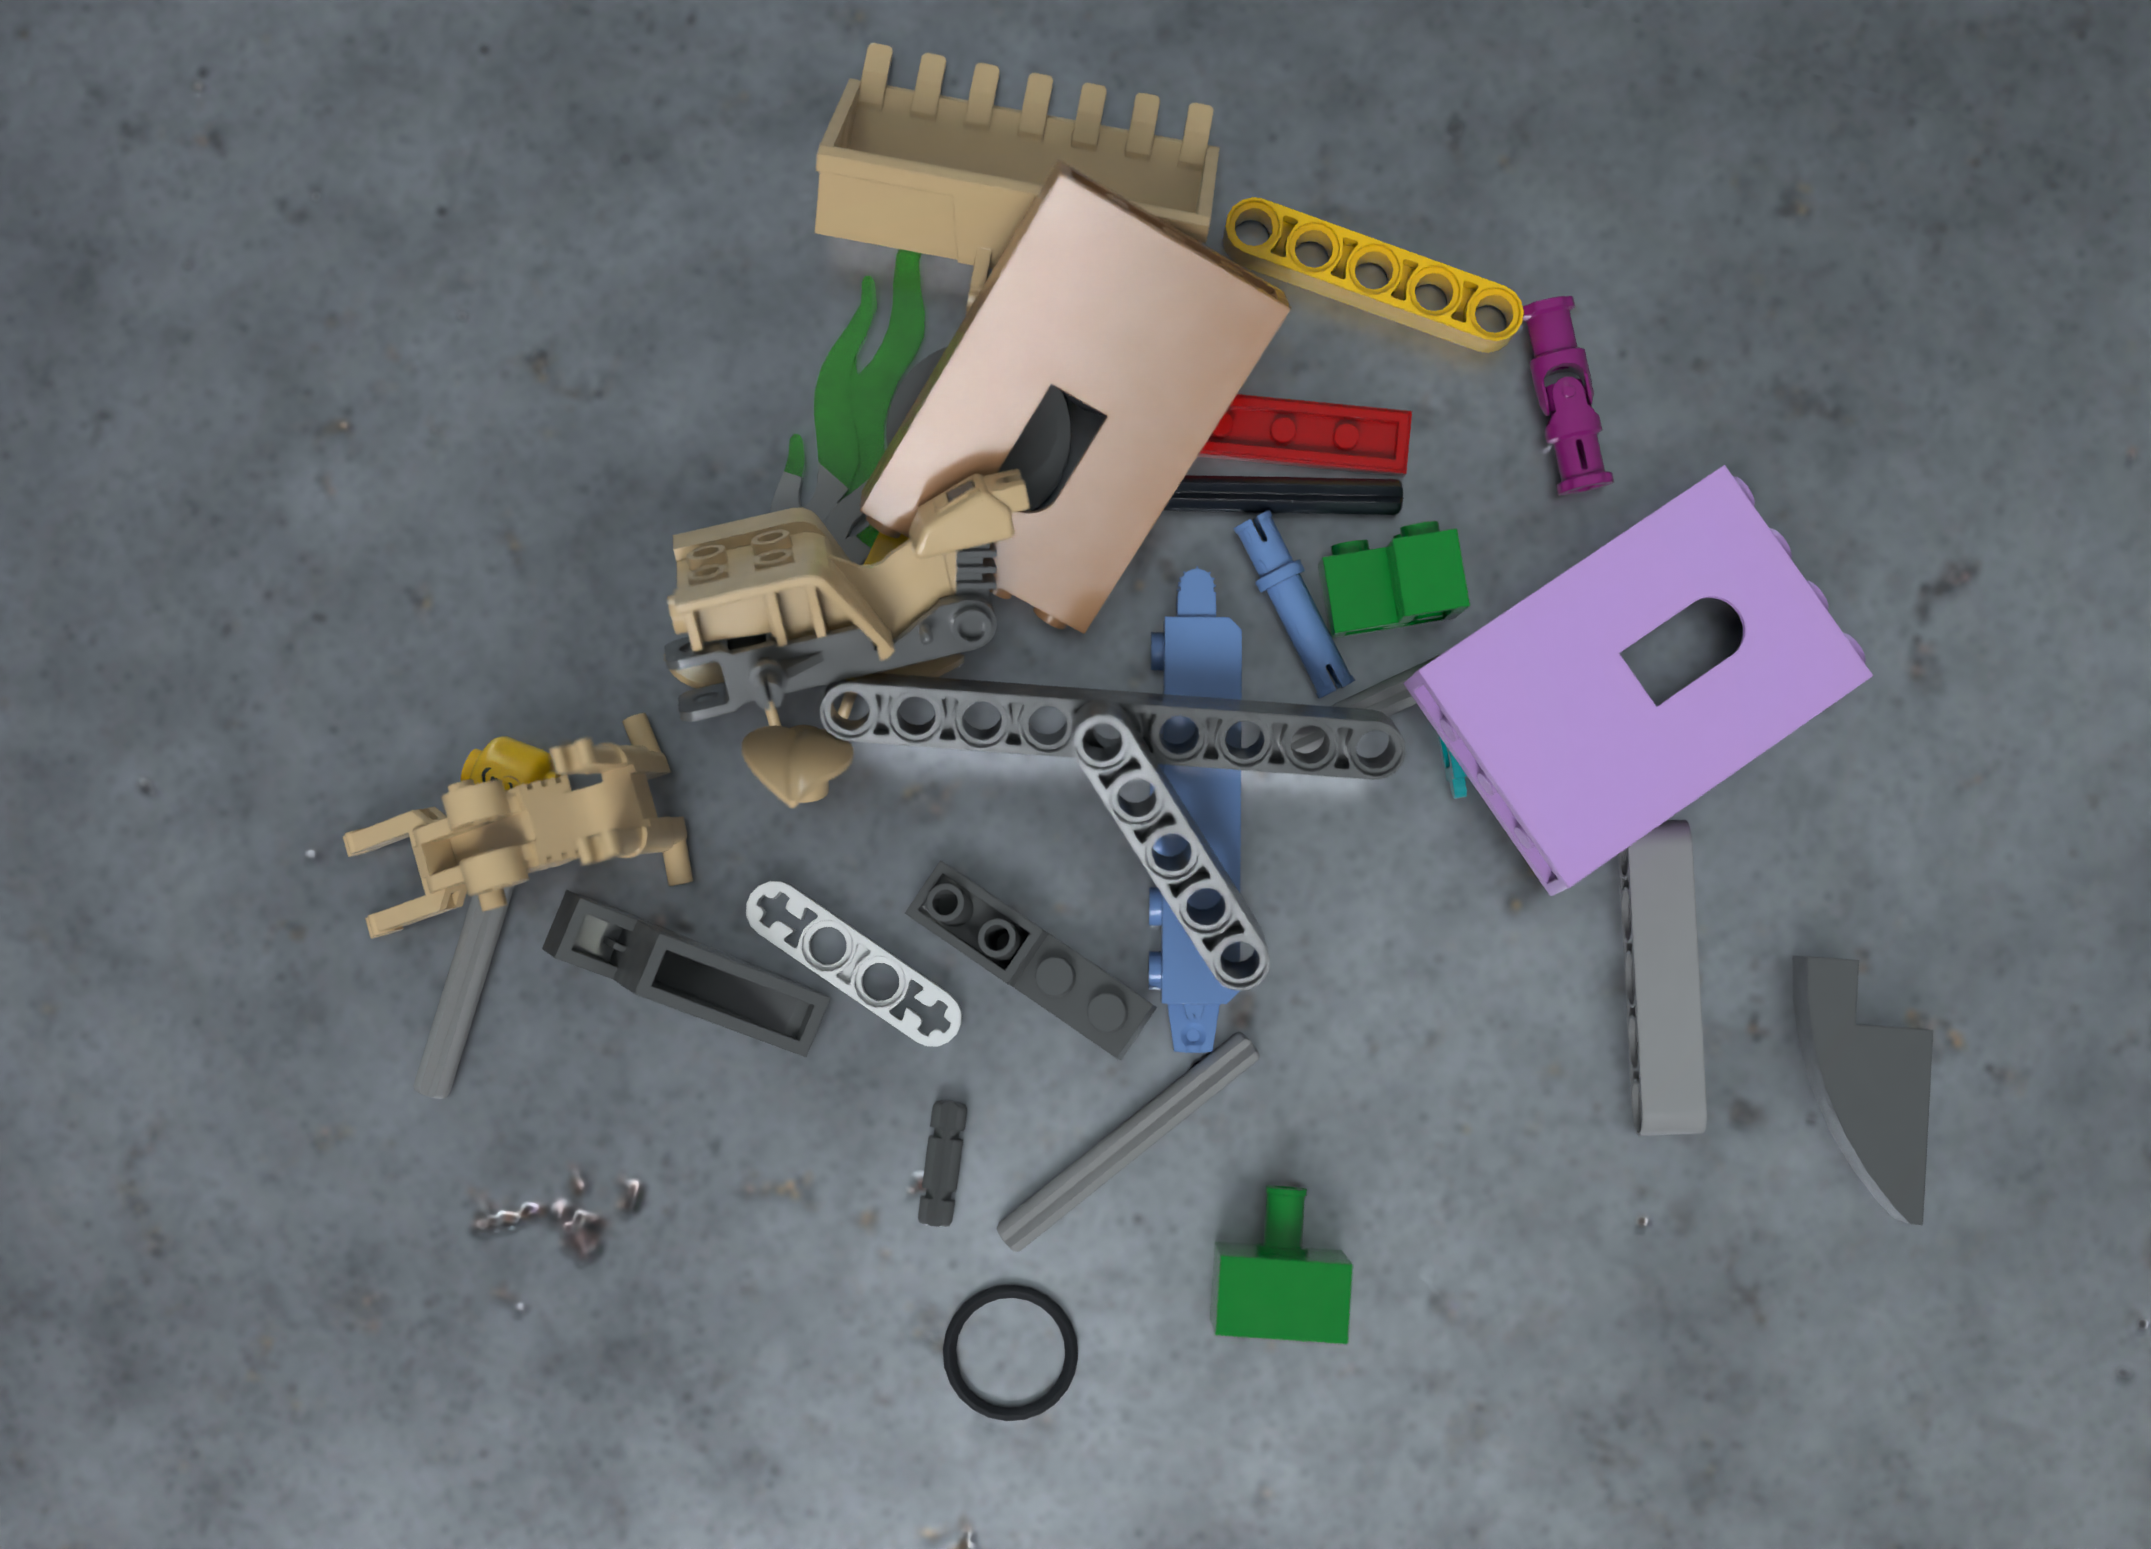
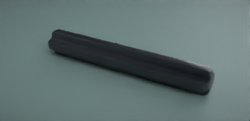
(1287, 495)

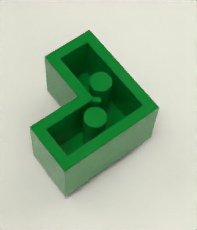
(1396, 586)

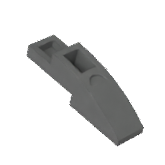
(1031, 960)

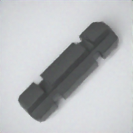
(942, 1163)

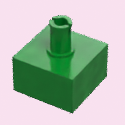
(1279, 1284)

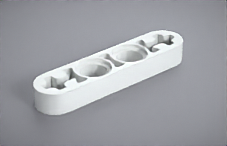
(859, 956)

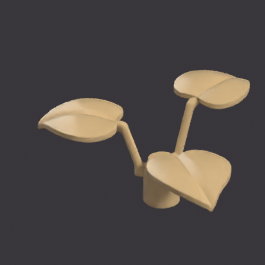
(802, 758)

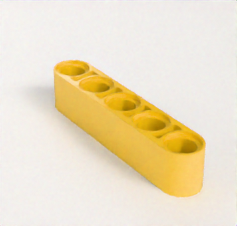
(1403, 269)

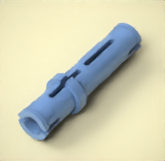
(1293, 603)

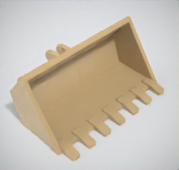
(964, 172)

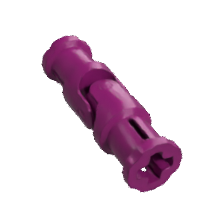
(1568, 400)

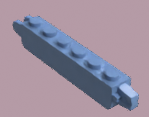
(1197, 659)

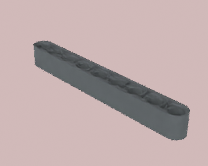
(1147, 711)

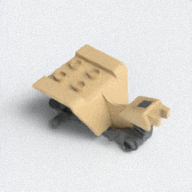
(794, 612)

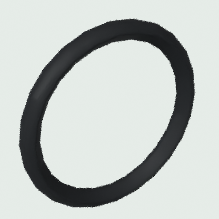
(1057, 1390)

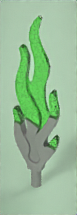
(854, 409)

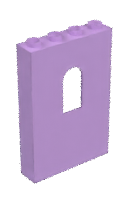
(1565, 729)

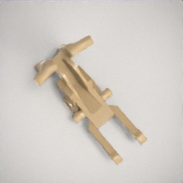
(503, 835)

